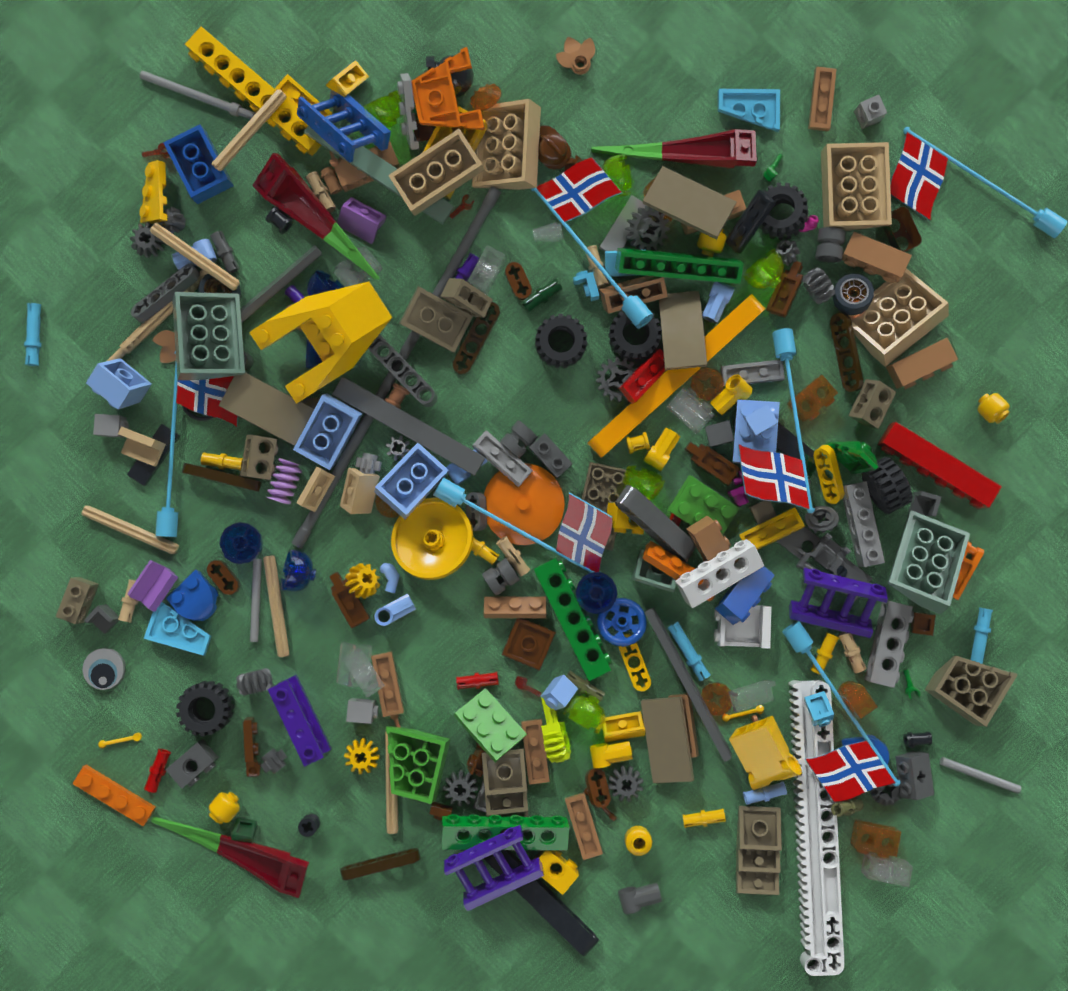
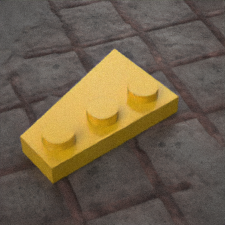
(152, 193)

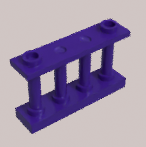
(834, 619)
(300, 720)
(502, 884)

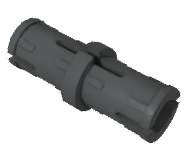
(224, 252)

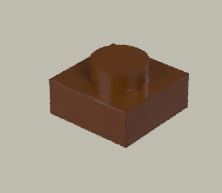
(423, 132)
(923, 624)
(440, 810)

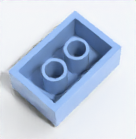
(327, 431)
(765, 441)
(411, 481)

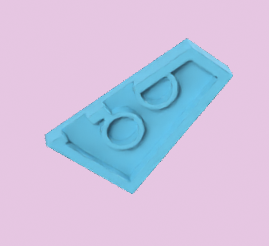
(752, 105)
(176, 631)

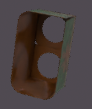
(906, 224)

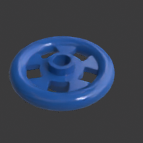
(637, 629)

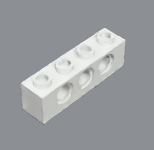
(730, 573)

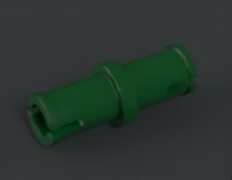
(542, 295)

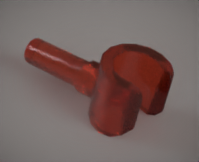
(161, 146)
(461, 207)
(521, 682)

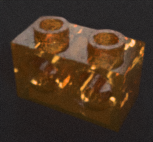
(810, 395)
(856, 698)
(877, 834)

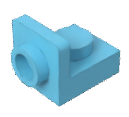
(590, 287)
(819, 709)

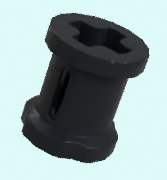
(279, 220)
(302, 827)

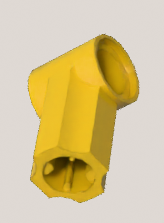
(735, 390)
(660, 452)
(605, 754)

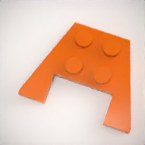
(437, 99)

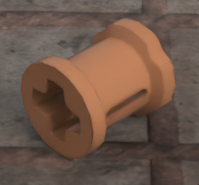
(397, 395)

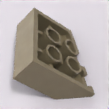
(970, 688)

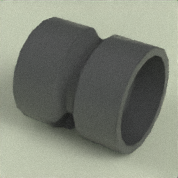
(830, 244)
(518, 439)
(506, 571)

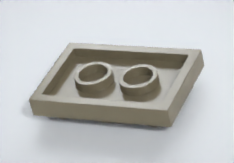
(435, 319)

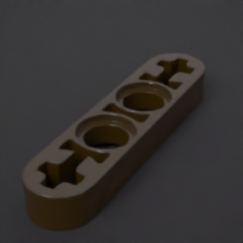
(478, 339)
(843, 353)
(221, 477)
(380, 864)

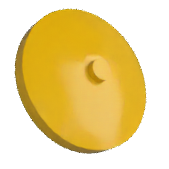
(432, 540)

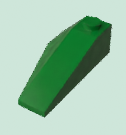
(854, 456)

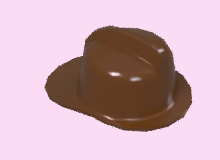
(552, 148)

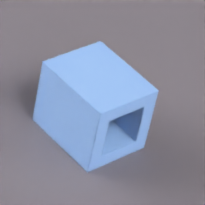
(762, 420)
(559, 692)

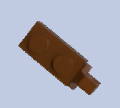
(786, 291)
(713, 463)
(350, 606)
(250, 747)

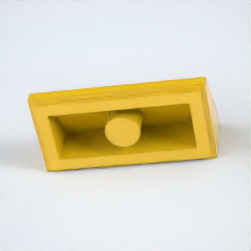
(348, 79)
(623, 727)

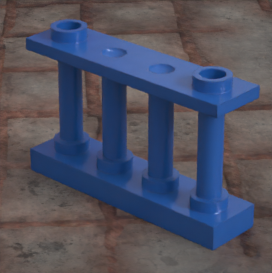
(353, 112)

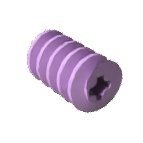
(284, 481)

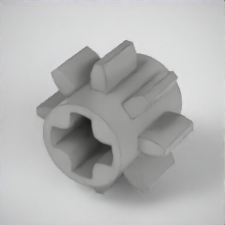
(392, 447)
(368, 463)

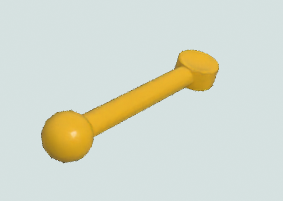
(759, 709)
(136, 737)

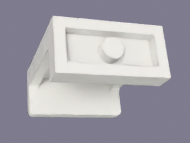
(751, 633)

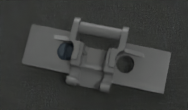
(825, 553)

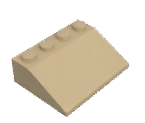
(509, 146)
(856, 185)
(898, 317)

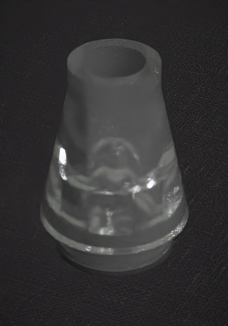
(551, 232)

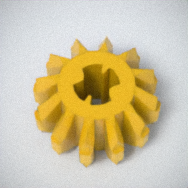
(362, 580)
(358, 749)

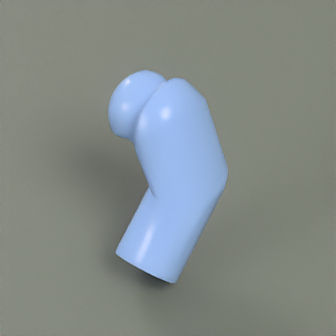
(392, 575)

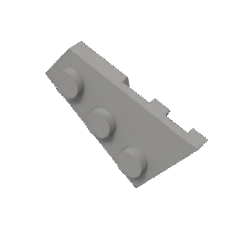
(406, 106)

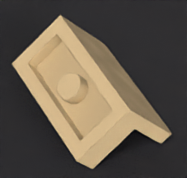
(141, 447)
(315, 489)
(359, 492)

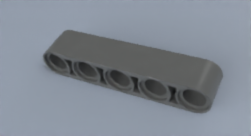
(405, 374)
(655, 523)

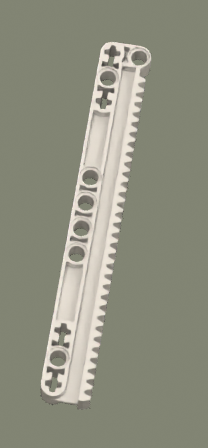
(819, 878)

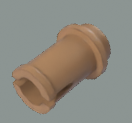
(331, 180)

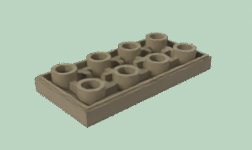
(689, 202)
(602, 487)
(667, 740)

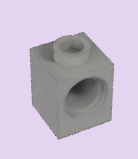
(870, 111)
(109, 425)
(361, 710)

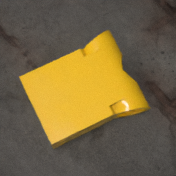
(764, 753)

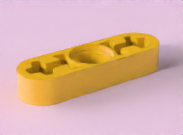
(825, 482)
(634, 678)

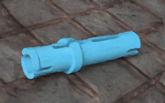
(33, 334)
(981, 635)
(688, 651)

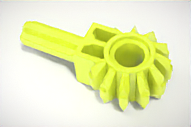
(555, 736)

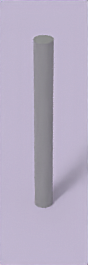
(255, 605)
(980, 775)

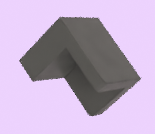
(719, 434)
(925, 503)
(103, 618)

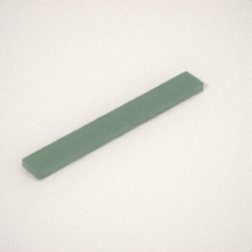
(379, 170)

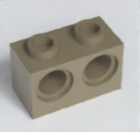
(466, 297)
(872, 403)
(253, 456)
(77, 600)

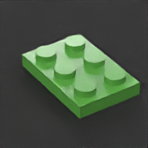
(698, 500)
(490, 725)

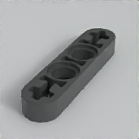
(164, 293)

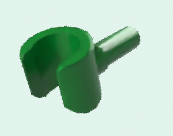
(770, 172)
(910, 687)

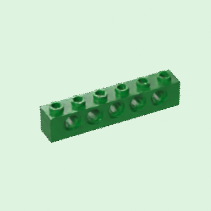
(679, 265)
(592, 668)
(533, 840)

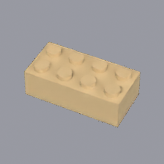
(436, 172)

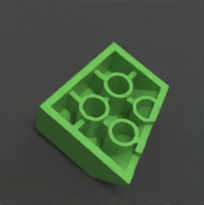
(416, 763)

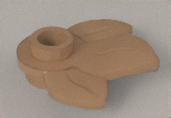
(575, 53)
(167, 341)

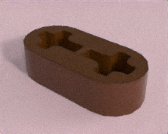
(522, 279)
(219, 580)
(593, 789)

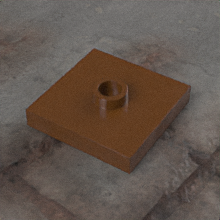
(528, 643)

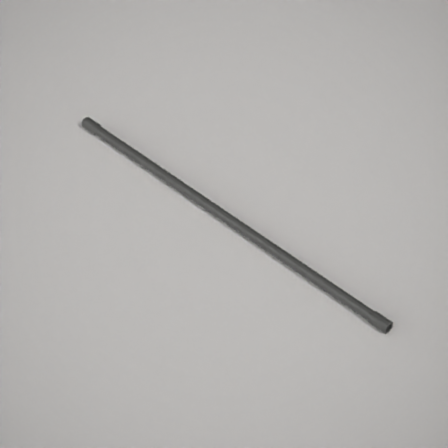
(487, 204)

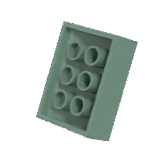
(207, 335)
(928, 562)

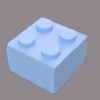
(118, 383)

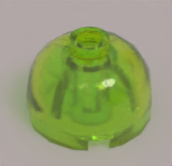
(386, 108)
(619, 173)
(765, 271)
(645, 481)
(586, 712)

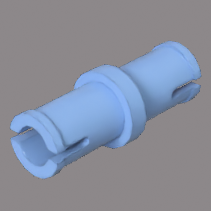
(765, 793)

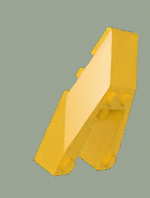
(338, 326)

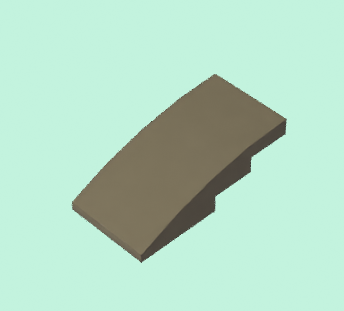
(682, 331)
(266, 407)
(505, 785)
(758, 850)

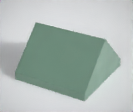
(650, 575)

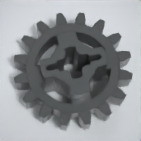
(639, 227)
(613, 370)

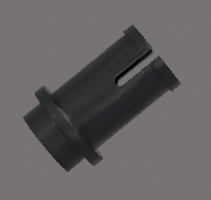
(917, 739)

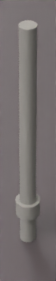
(233, 108)

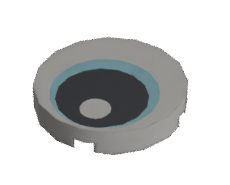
(104, 668)

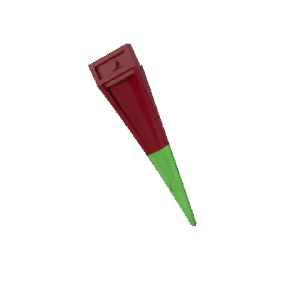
(719, 149)
(289, 192)
(269, 864)

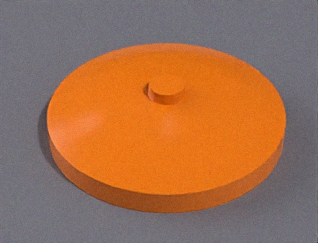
(531, 507)

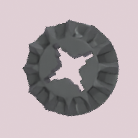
(820, 512)
(883, 798)

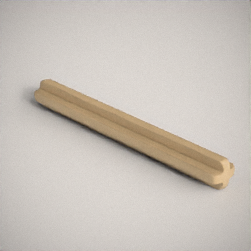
(249, 130)
(194, 256)
(130, 529)
(276, 606)
(391, 799)

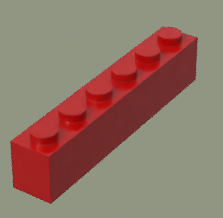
(939, 465)

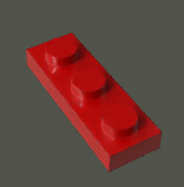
(644, 376)

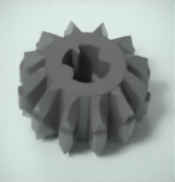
(140, 241)
(818, 285)
(254, 681)
(617, 785)
(454, 792)

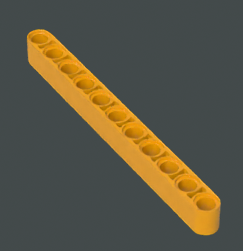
(673, 379)

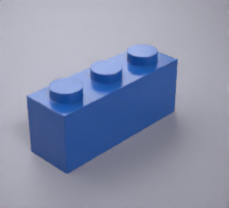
(744, 595)

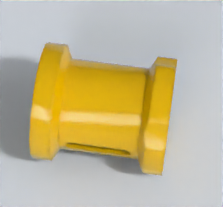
(637, 442)

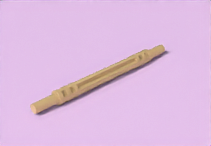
(150, 325)

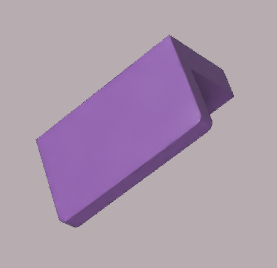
(360, 219)
(152, 585)

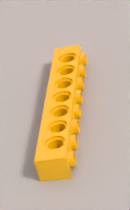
(204, 42)

